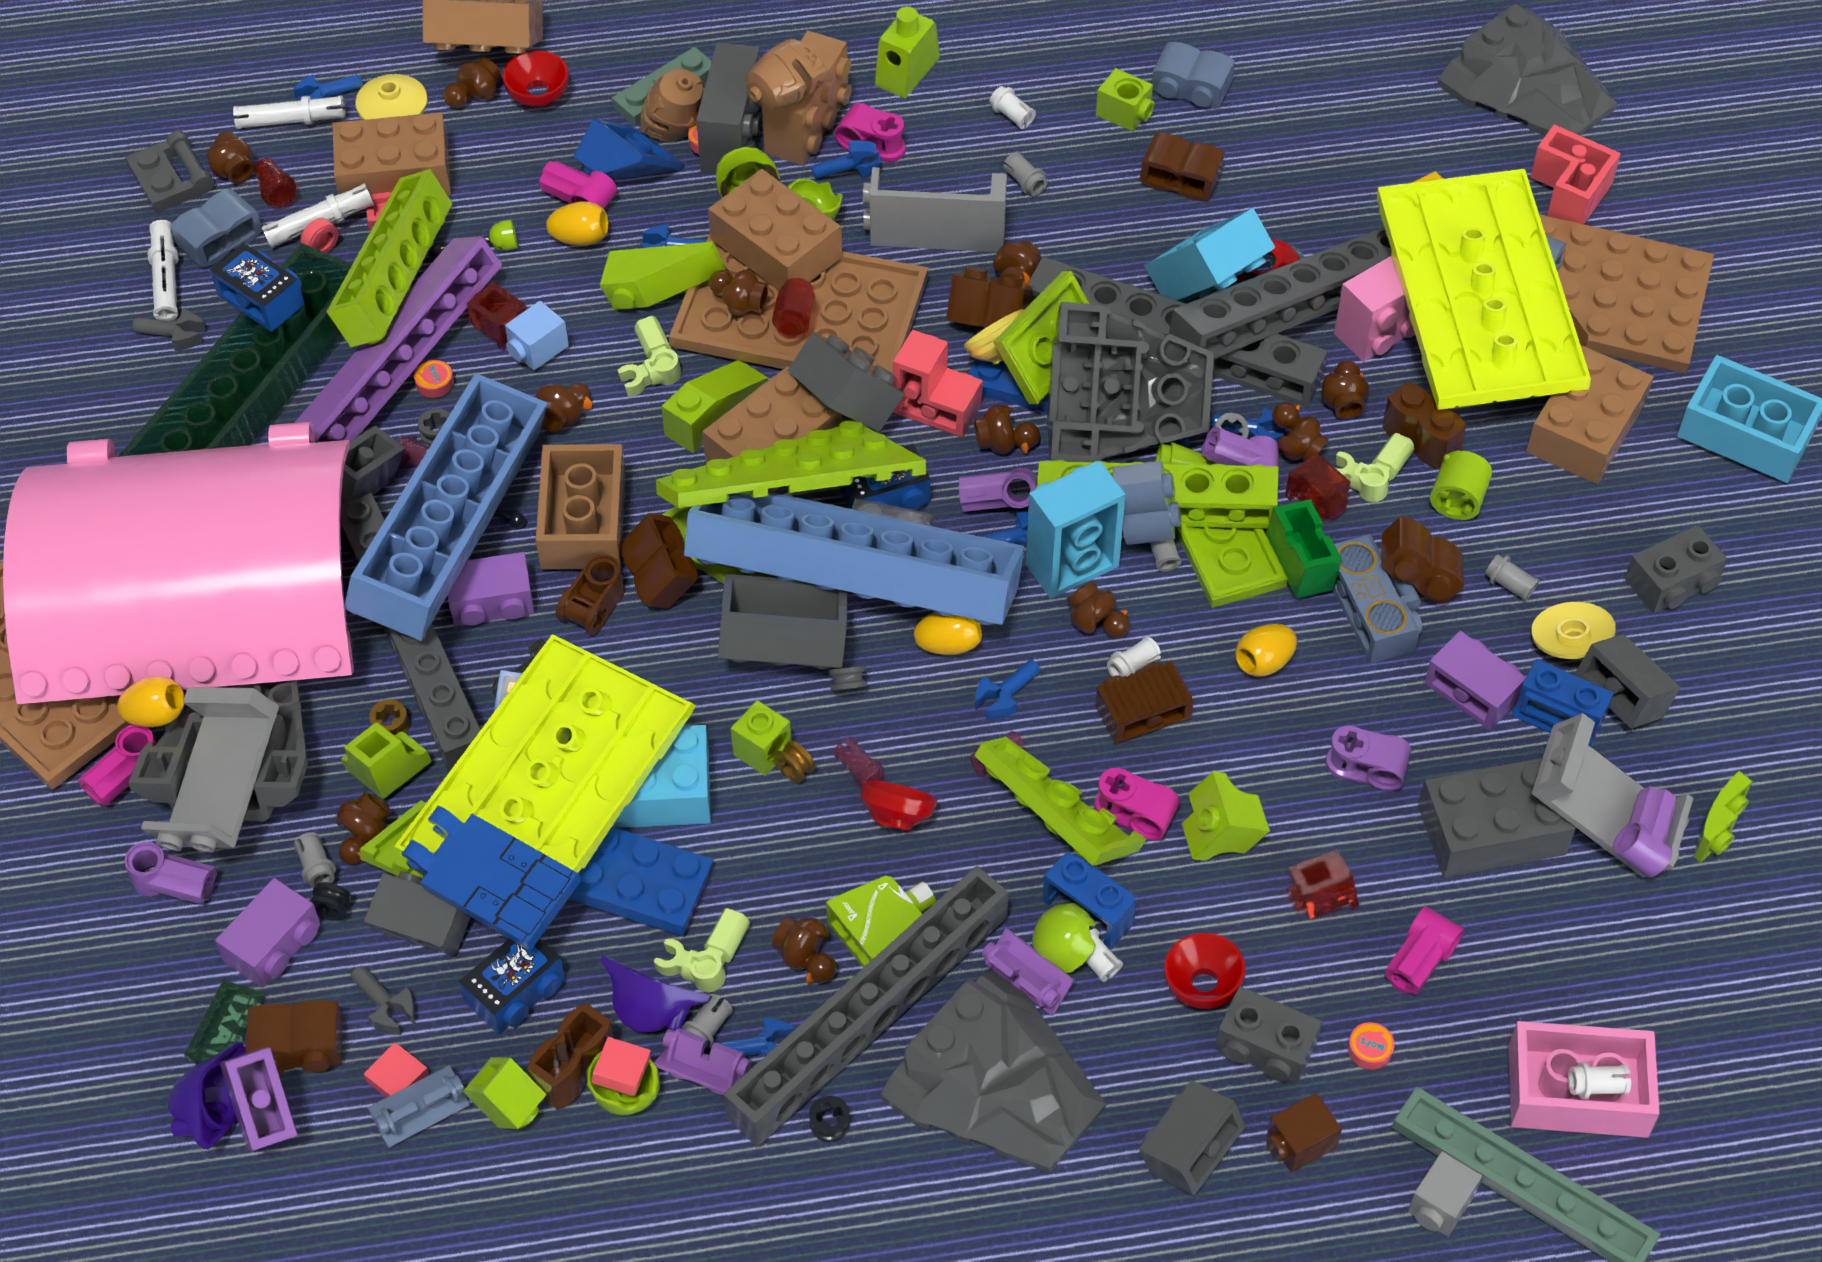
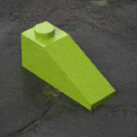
(655, 273)
(706, 400)

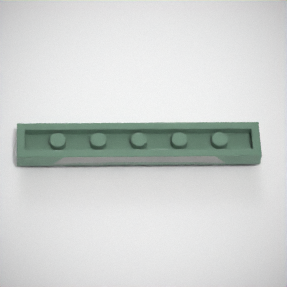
(1526, 1180)

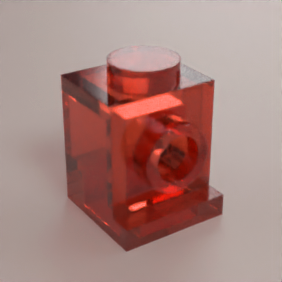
(493, 310)
(1322, 484)
(1322, 885)

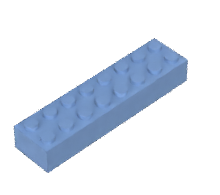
(445, 507)
(859, 554)

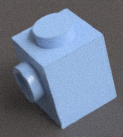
(536, 335)

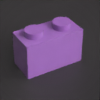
(491, 590)
(1475, 679)
(268, 933)
(258, 1098)

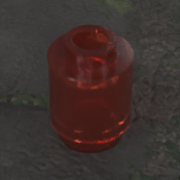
(794, 307)

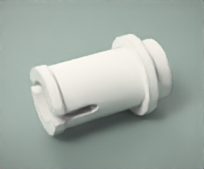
(1005, 101)
(1134, 658)
(1102, 960)
(1598, 1080)

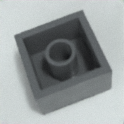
(847, 380)

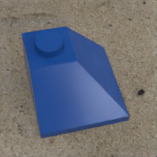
(623, 152)

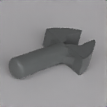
(177, 329)
(384, 1002)

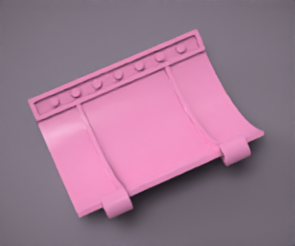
(177, 568)

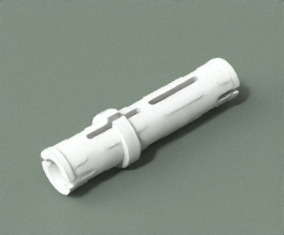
(304, 111)
(332, 209)
(164, 301)

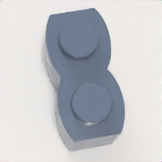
(1193, 74)
(216, 227)
(1148, 503)

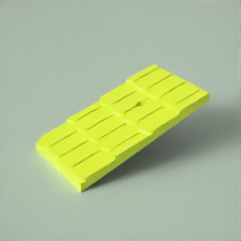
(1482, 289)
(553, 790)

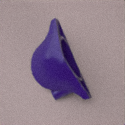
(646, 1002)
(202, 1100)

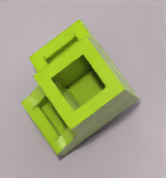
(384, 759)
(1222, 818)

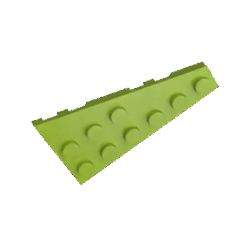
(802, 464)

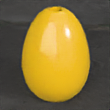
(578, 224)
(947, 634)
(1265, 649)
(151, 702)

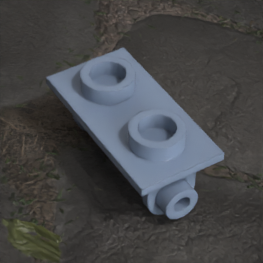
(419, 1106)

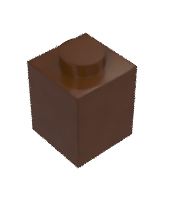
(1303, 1133)

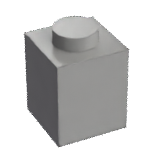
(1444, 1194)

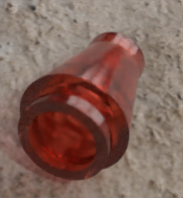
(275, 184)

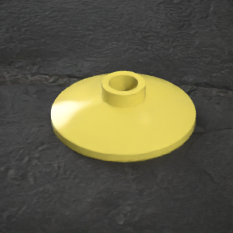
(391, 97)
(1571, 628)

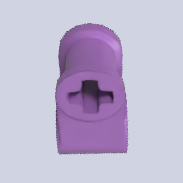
(1371, 758)

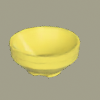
(982, 345)

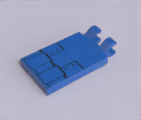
(493, 877)

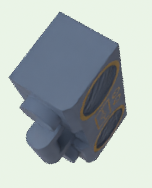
(1371, 603)

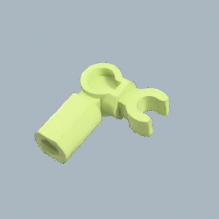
(662, 362)
(1373, 479)
(707, 966)

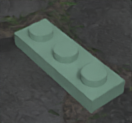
(631, 100)

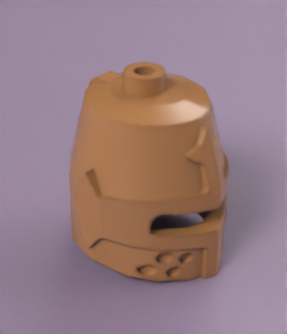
(777, 83)
(672, 102)

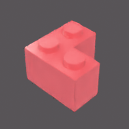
(1576, 170)
(932, 390)

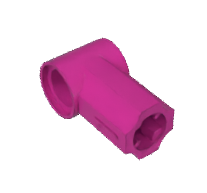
(577, 186)
(114, 770)
(1427, 943)

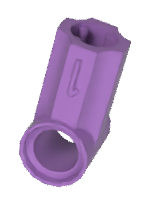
(1233, 449)
(994, 490)
(1644, 838)
(171, 874)

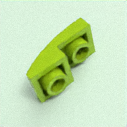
(1722, 817)

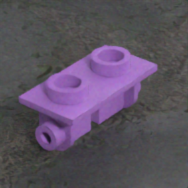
(1028, 971)
(687, 1060)

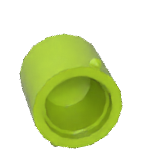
(1461, 485)

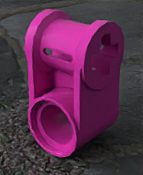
(872, 125)
(1139, 804)

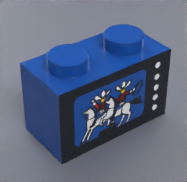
(257, 286)
(899, 491)
(511, 983)

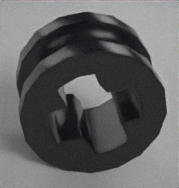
(330, 901)
(836, 1107)

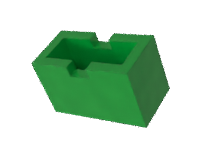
(1303, 549)

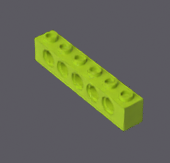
(390, 259)
(1206, 493)

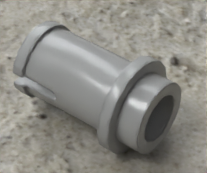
(1032, 180)
(1165, 555)
(1511, 577)
(314, 860)
(707, 1020)

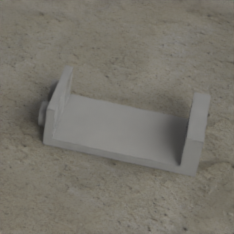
(935, 218)
(219, 769)
(1593, 790)

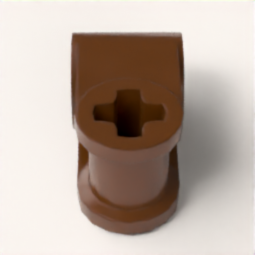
(589, 600)

